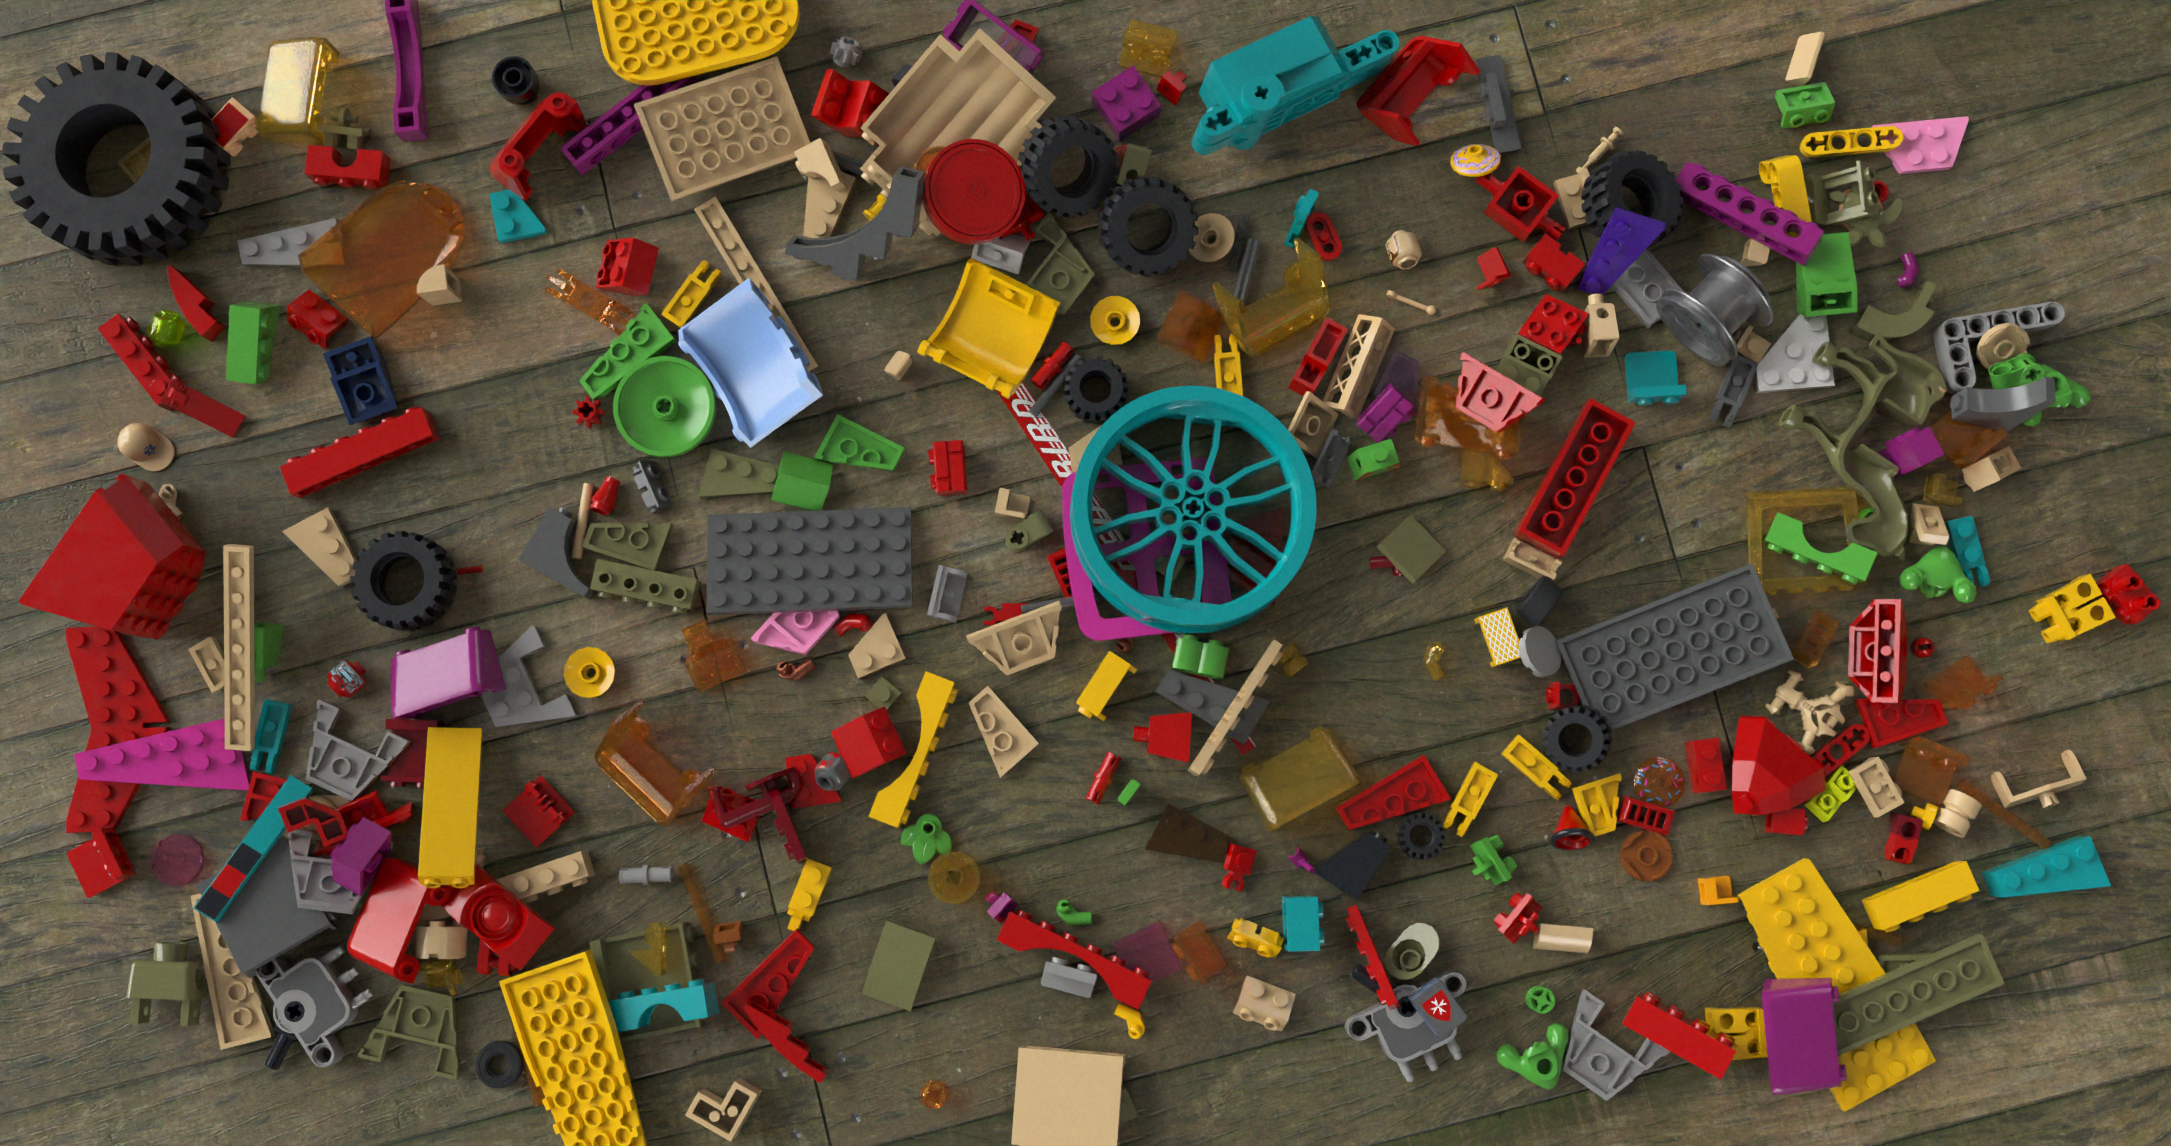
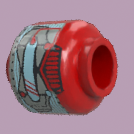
(346, 678)

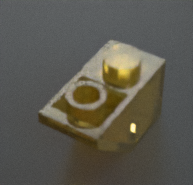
(1483, 469)

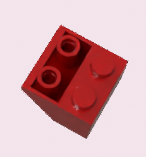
(627, 266)

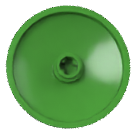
(664, 406)

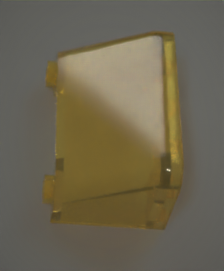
(295, 90)
(1298, 778)

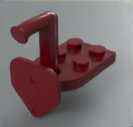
(772, 800)

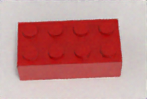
(1680, 1034)

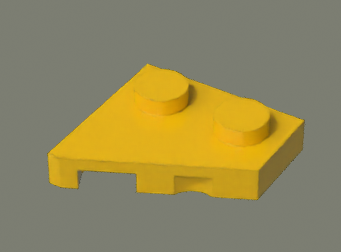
(1598, 803)

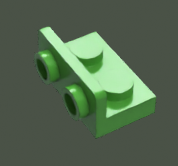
(1805, 105)

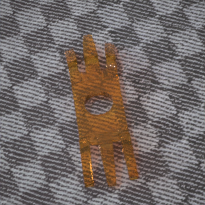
(597, 310)

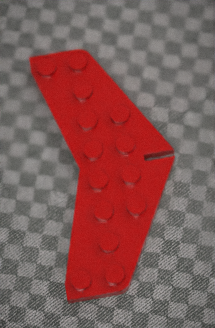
(118, 710)

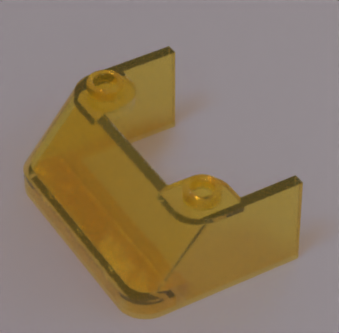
(1282, 312)

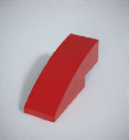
(194, 304)
(1318, 357)

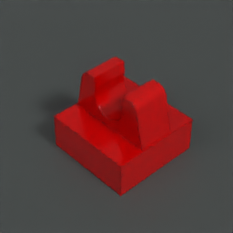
(1172, 86)

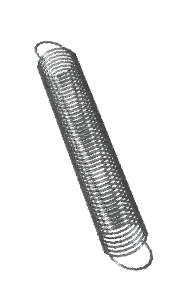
(1235, 256)

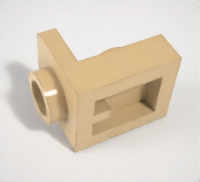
(1750, 344)

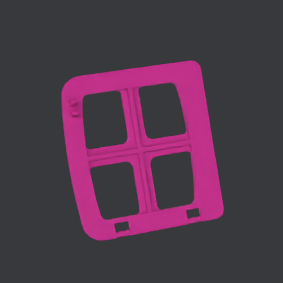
(1215, 576)

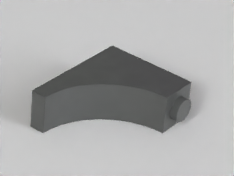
(2002, 406)
(551, 552)

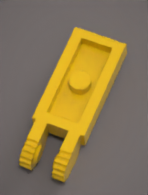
(691, 295)
(1228, 366)
(1534, 765)
(1470, 796)

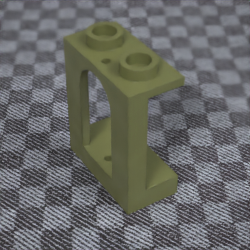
(1817, 195)

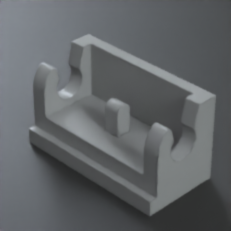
(947, 594)

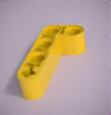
(1787, 185)

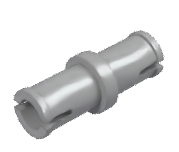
(646, 875)

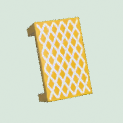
(1500, 636)

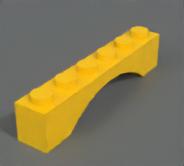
(933, 699)

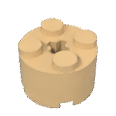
(439, 939)

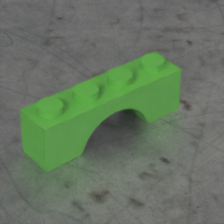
(1788, 536)

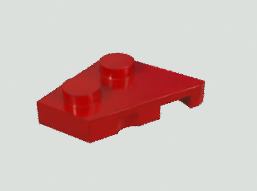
(260, 794)

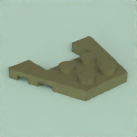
(1064, 271)
(423, 1018)

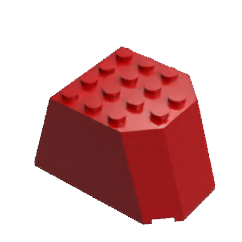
(120, 563)

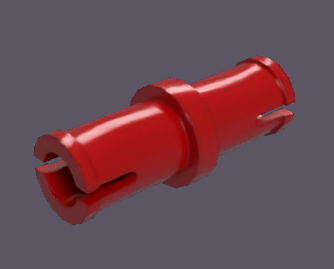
(1052, 365)
(1103, 778)

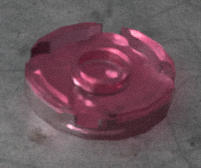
(177, 860)

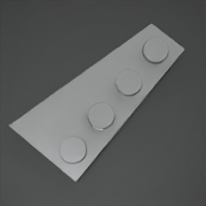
(283, 246)

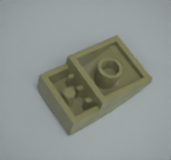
(899, 965)

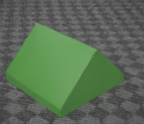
(802, 482)

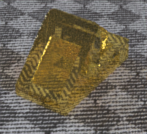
(655, 957)

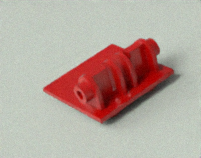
(1554, 324)
(538, 811)

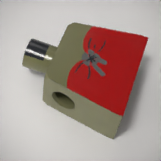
(1131, 161)

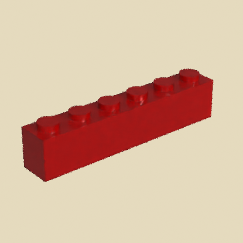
(359, 452)

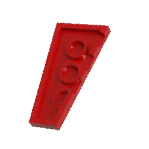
(1398, 793)

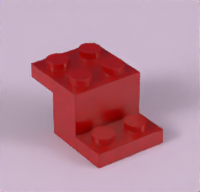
(846, 103)

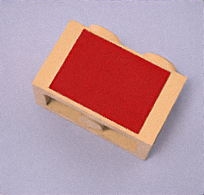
(234, 126)

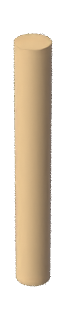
(582, 521)

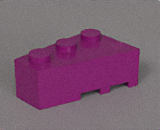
(1912, 449)

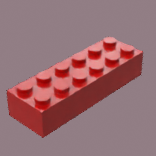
(1574, 478)

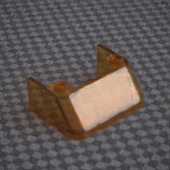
(644, 771)

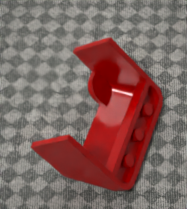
(1409, 81)

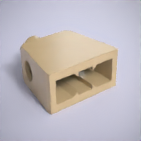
(1601, 328)

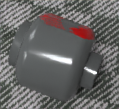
(832, 772)

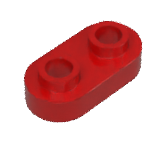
(1324, 237)

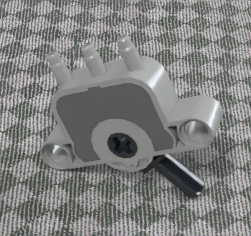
(322, 999)
(1403, 1033)

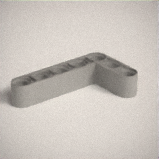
(1964, 334)

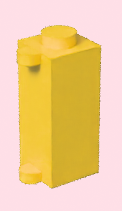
(1103, 685)

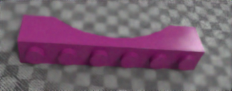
(410, 97)

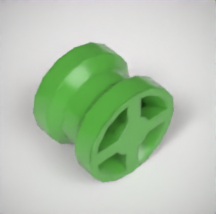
(1545, 1001)

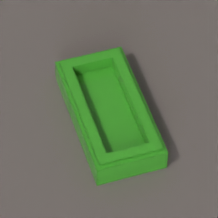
(1128, 792)

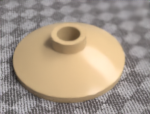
(1212, 226)

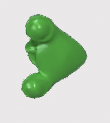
(2066, 393)
(1938, 573)
(1541, 1061)

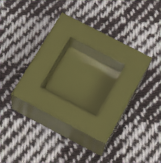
(883, 694)

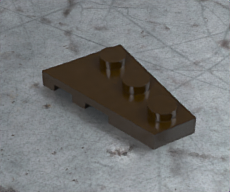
(1188, 837)

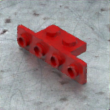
(372, 808)

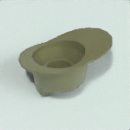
(1412, 951)

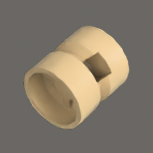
(1957, 812)

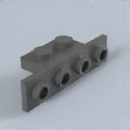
(1498, 104)

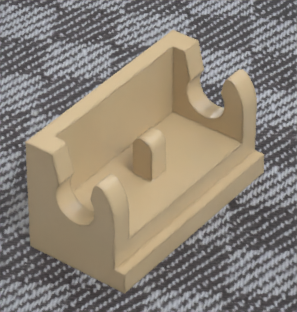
(1531, 560)

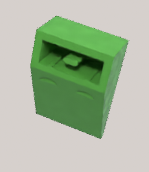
(1828, 279)

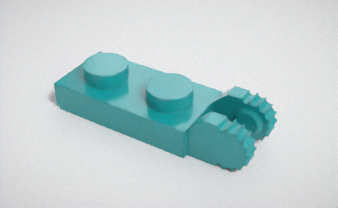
(1967, 548)
(270, 734)

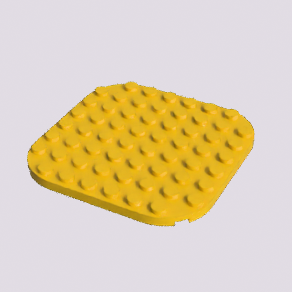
(685, 38)

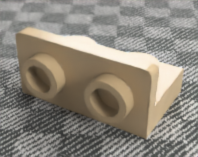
(1570, 200)
(1876, 786)

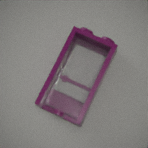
(974, 16)

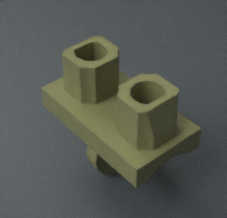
(333, 132)

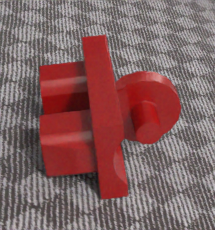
(1521, 918)

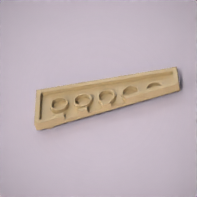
(1230, 719)
(234, 997)

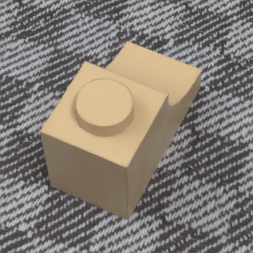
(819, 161)
(1991, 469)

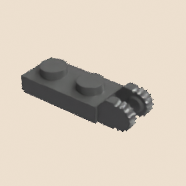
(1733, 388)

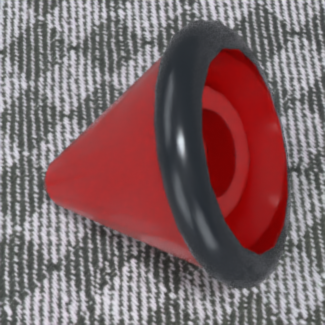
(1571, 832)

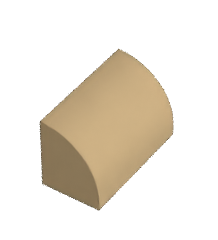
(439, 286)
(1563, 938)

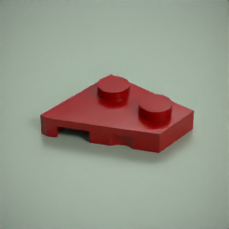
(810, 792)

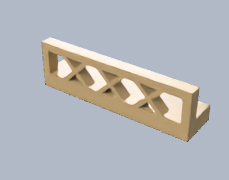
(1363, 366)

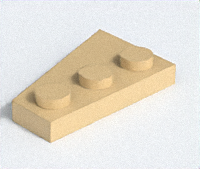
(825, 206)
(325, 545)
(1002, 731)

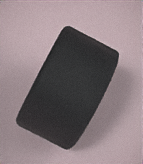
(1539, 600)

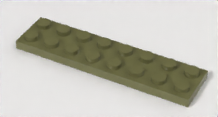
(1914, 992)

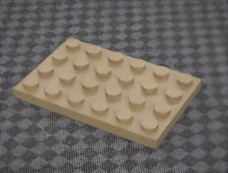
(723, 128)

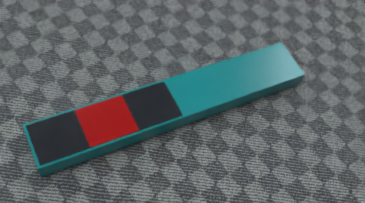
(249, 852)

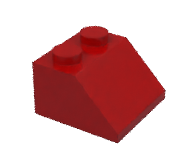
(868, 742)

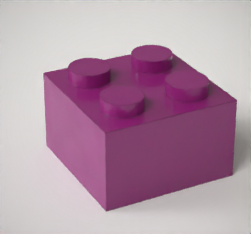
(1126, 103)
(360, 855)

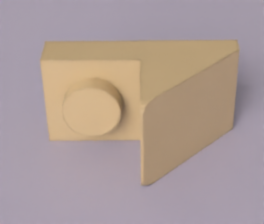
(1927, 526)

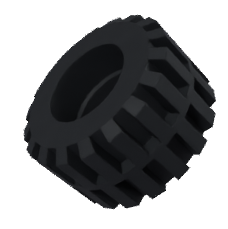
(1095, 369)
(1562, 754)

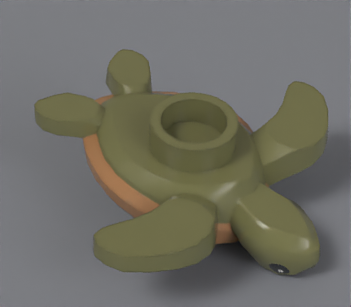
(1869, 225)

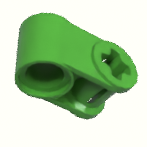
(2015, 372)

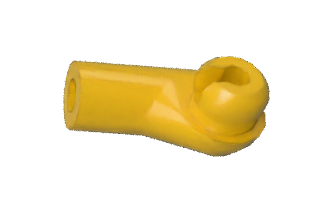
(1133, 1018)

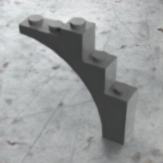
(874, 239)

